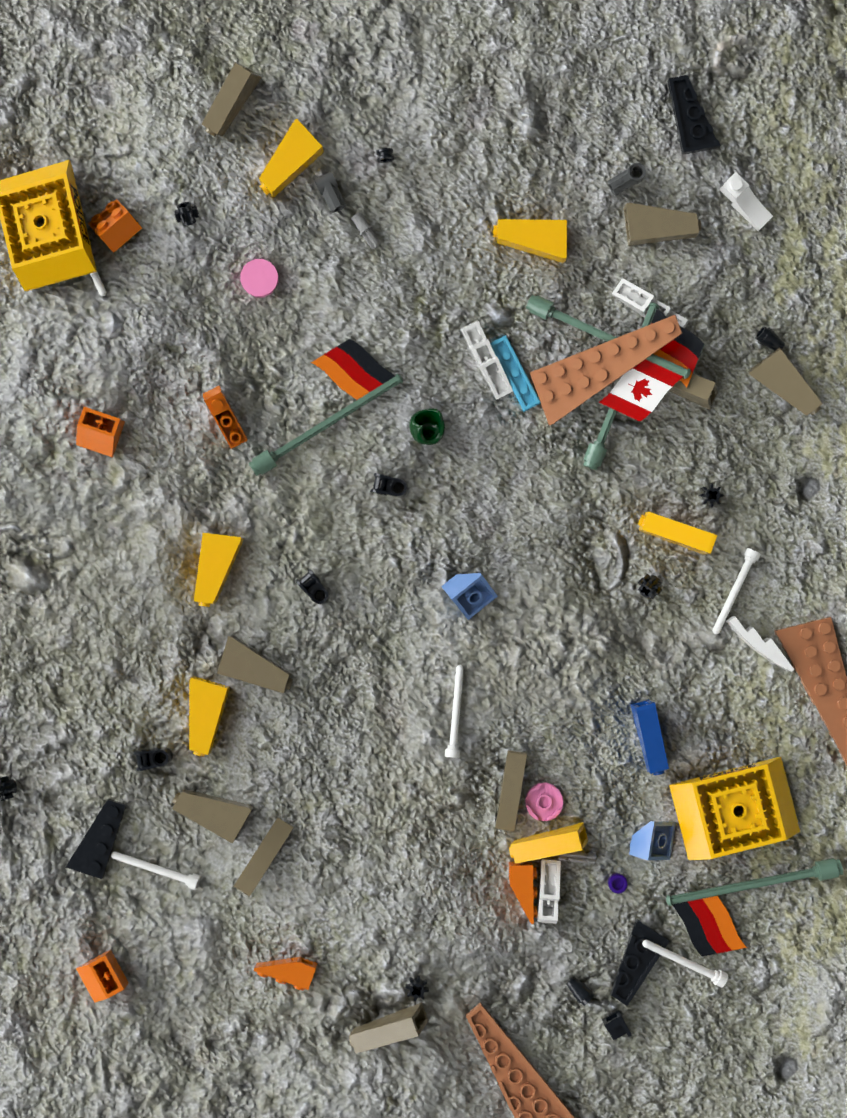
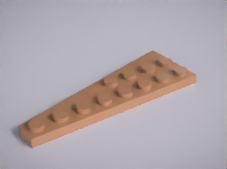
(581, 376)
(819, 664)
(519, 1081)

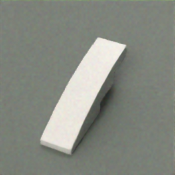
(639, 301)
(486, 360)
(765, 647)

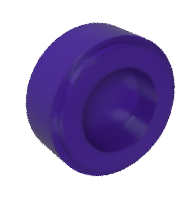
(617, 883)

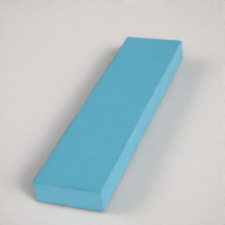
(515, 374)

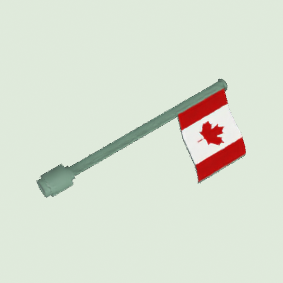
(638, 389)

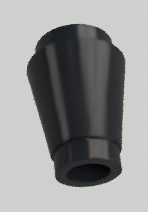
(769, 339)
(580, 991)

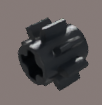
(186, 213)
(716, 496)
(649, 586)
(7, 788)
(419, 983)

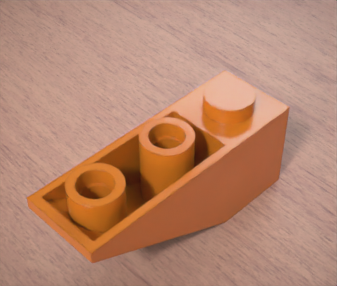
(224, 416)
(521, 882)
(293, 970)

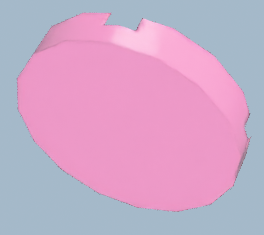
(259, 278)
(544, 801)

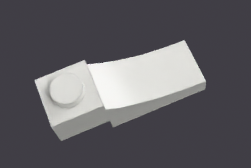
(745, 201)
(549, 891)

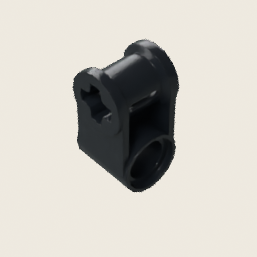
(387, 486)
(313, 586)
(149, 758)

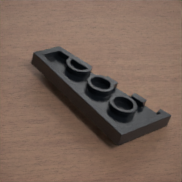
(692, 125)
(97, 845)
(636, 962)

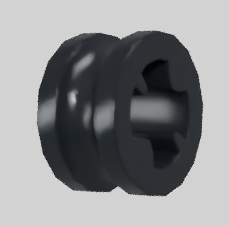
(385, 155)

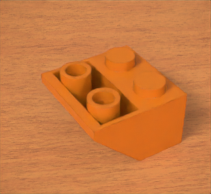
(114, 225)
(98, 431)
(103, 976)

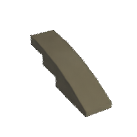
(510, 790)
(263, 857)

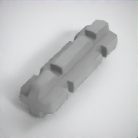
(578, 856)

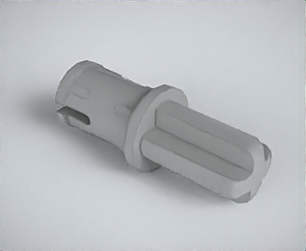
(366, 230)

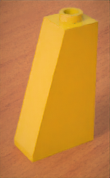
(290, 159)
(536, 237)
(677, 533)
(214, 565)
(205, 712)
(549, 843)

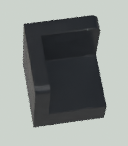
(616, 1025)

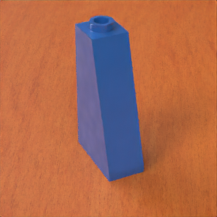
(650, 736)

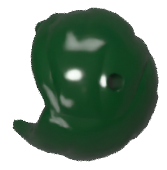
(427, 422)

